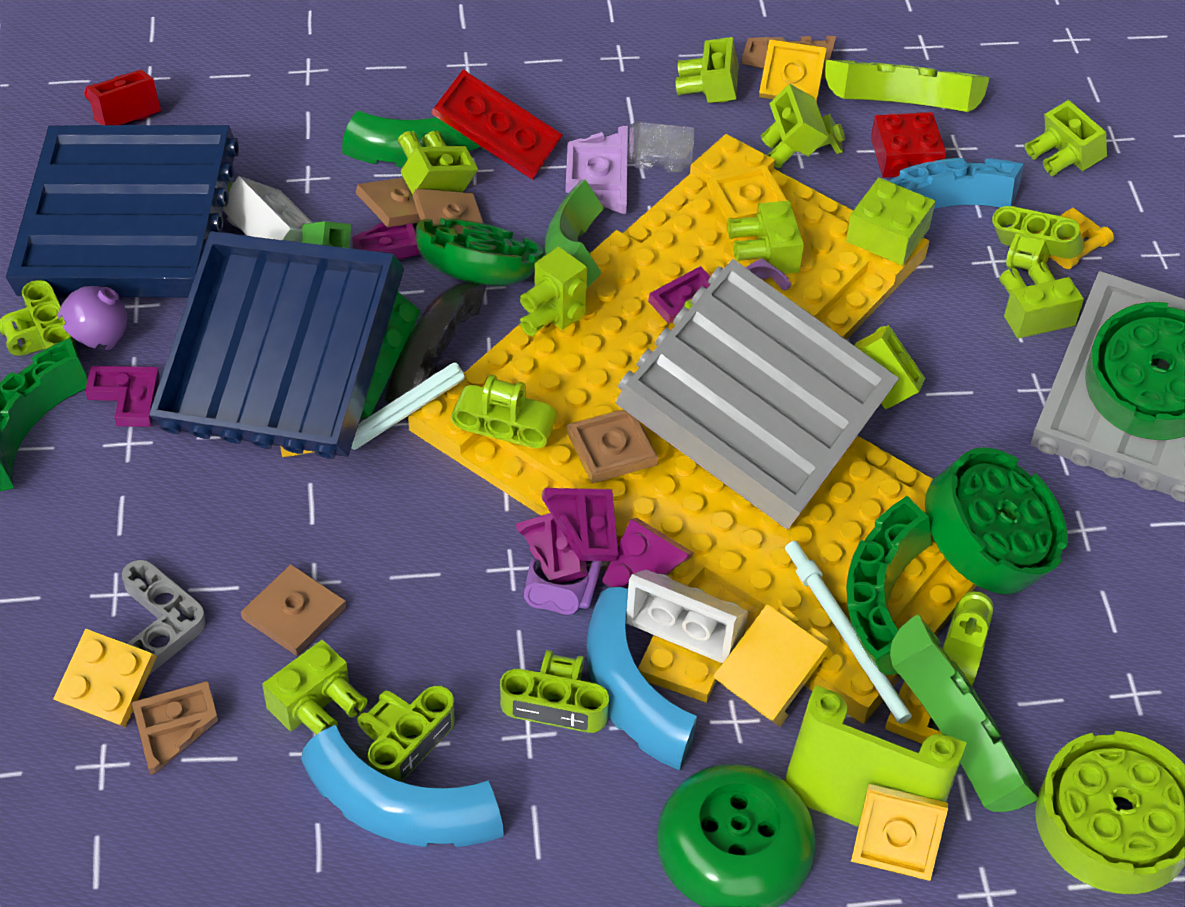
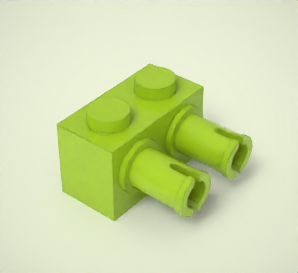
(713, 74)
(796, 124)
(1074, 135)
(436, 164)
(776, 235)
(557, 292)
(1041, 306)
(890, 353)
(308, 685)

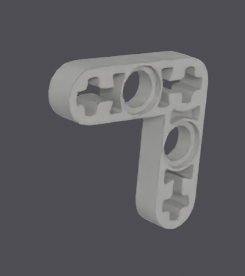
(169, 618)

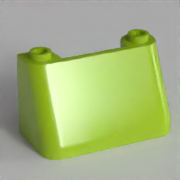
(838, 762)

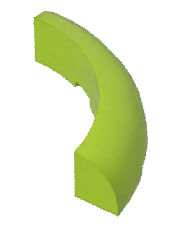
(905, 84)

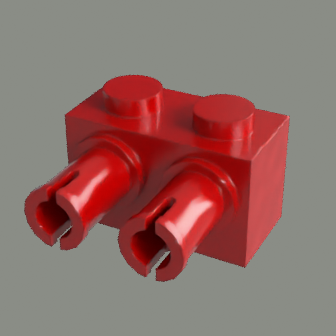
(123, 98)

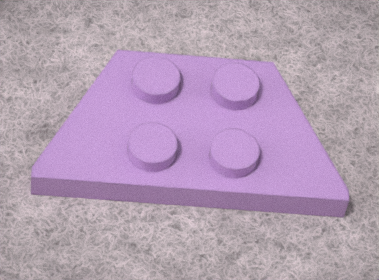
(603, 166)

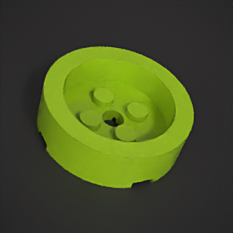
(1095, 841)

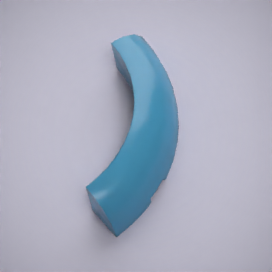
(963, 183)
(633, 703)
(395, 808)

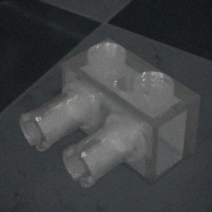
(660, 146)

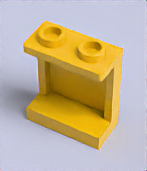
(773, 662)

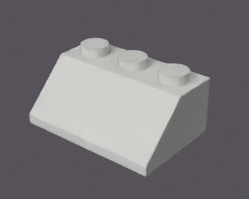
(264, 211)
(684, 615)

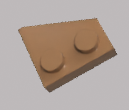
(173, 722)

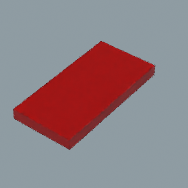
(497, 124)

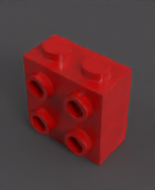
(905, 141)

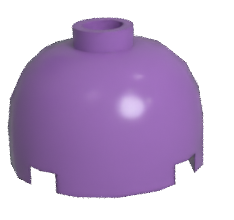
(94, 316)

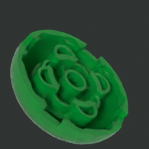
(478, 254)
(735, 861)

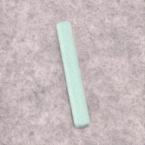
(407, 404)

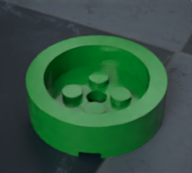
(1121, 373)
(987, 545)

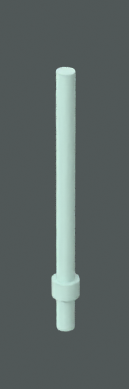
(811, 576)

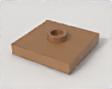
(389, 201)
(446, 204)
(611, 445)
(293, 610)

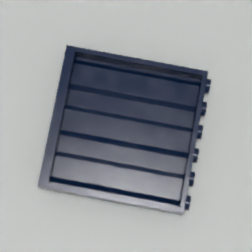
(123, 208)
(278, 344)

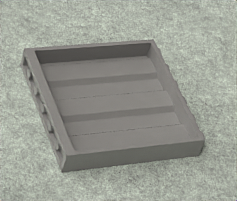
(755, 391)
(1076, 429)

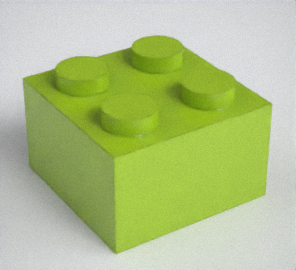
(890, 221)

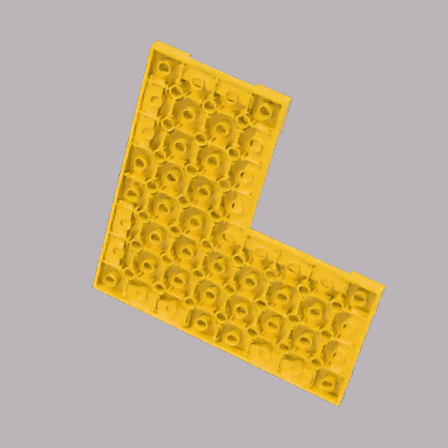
(733, 542)

